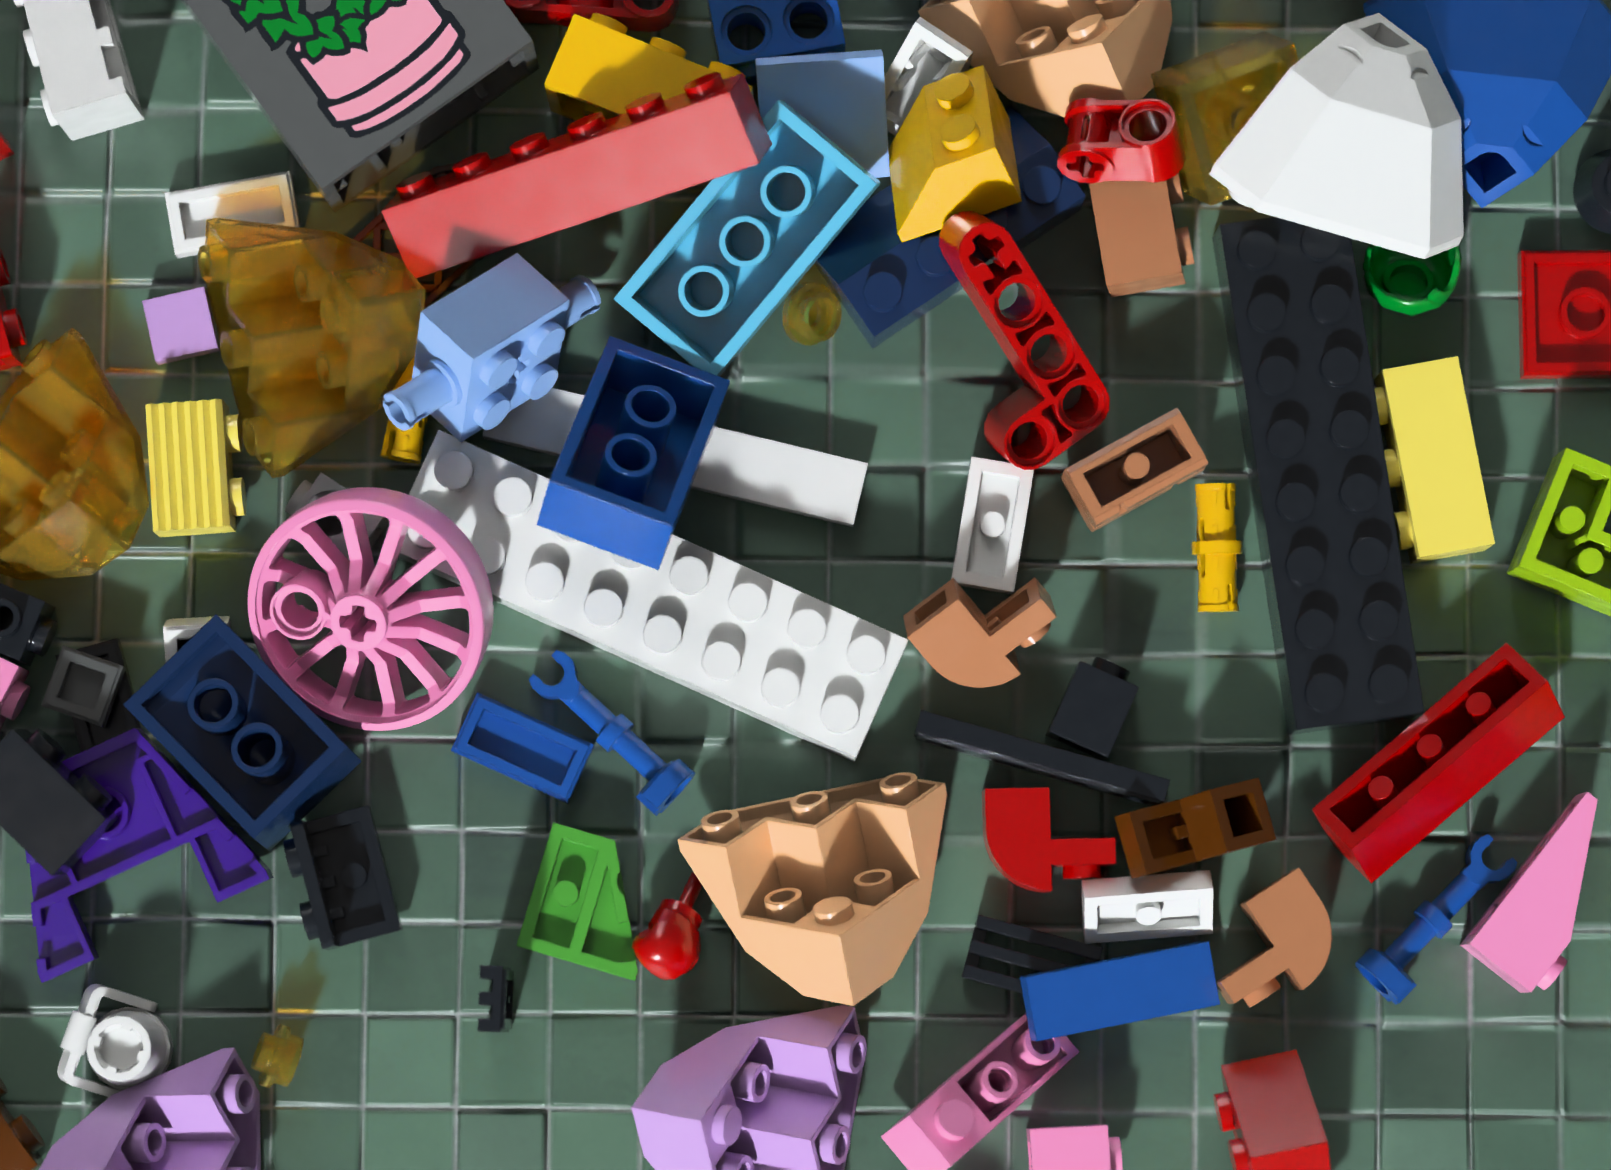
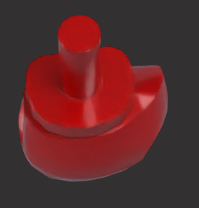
(672, 937)

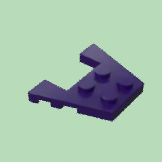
(156, 815)

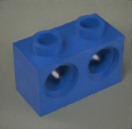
(774, 21)

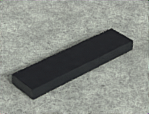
(1041, 759)

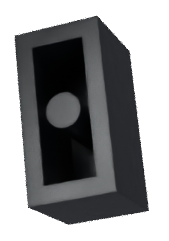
(46, 804)

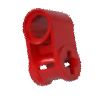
(1122, 140)

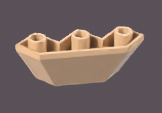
(1060, 48)
(825, 880)

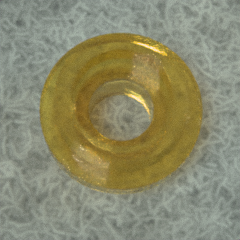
(811, 314)
(277, 1056)

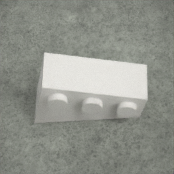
(81, 65)

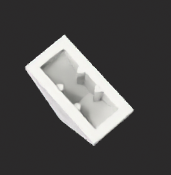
(922, 59)

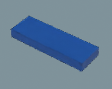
(1119, 990)

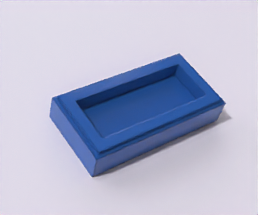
(522, 748)

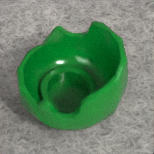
(1409, 282)

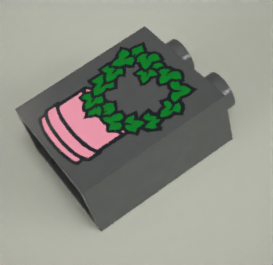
(366, 80)

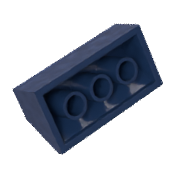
(896, 282)

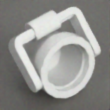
(122, 1045)

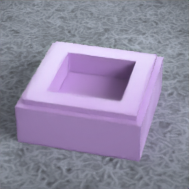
(181, 325)

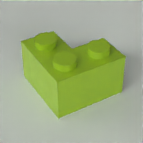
(1564, 535)

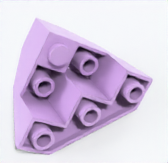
(757, 1096)
(179, 1120)

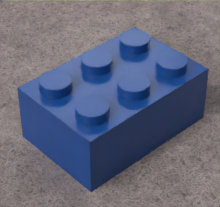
(633, 453)

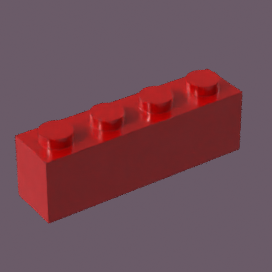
(1439, 762)

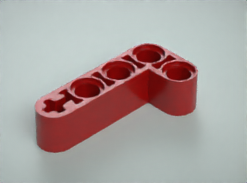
(1016, 332)

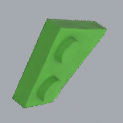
(580, 905)

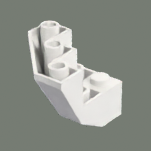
(1356, 144)

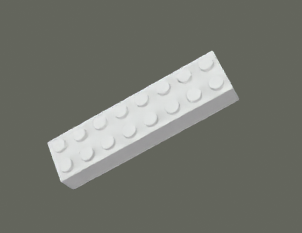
(688, 621)

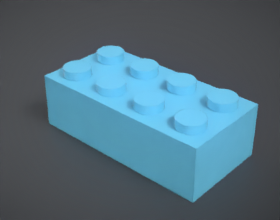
(747, 243)

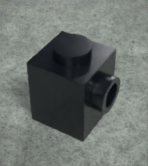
(24, 625)

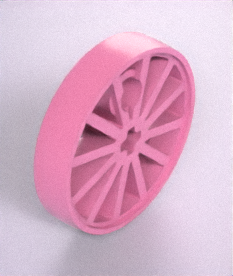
(369, 608)

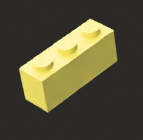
(1433, 461)

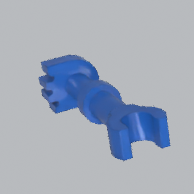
(615, 733)
(1385, 968)

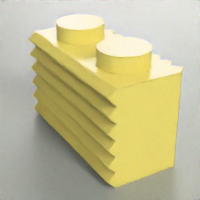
(193, 467)

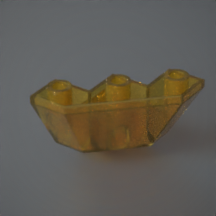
(306, 332)
(66, 466)

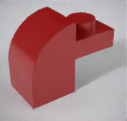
(1021, 842)

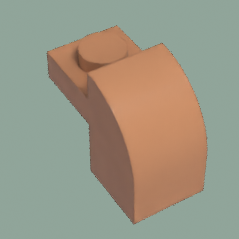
(975, 646)
(1296, 936)

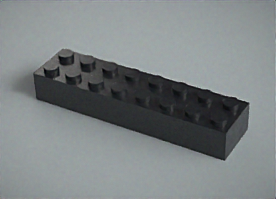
(1317, 475)

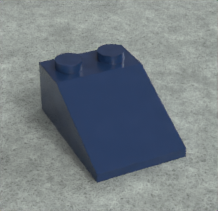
(242, 733)

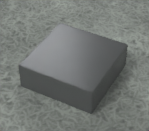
(83, 686)

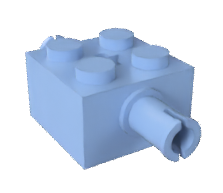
(489, 348)

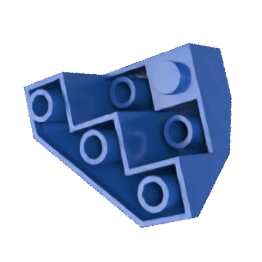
(1516, 75)

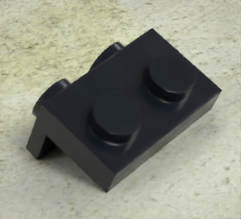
(343, 878)

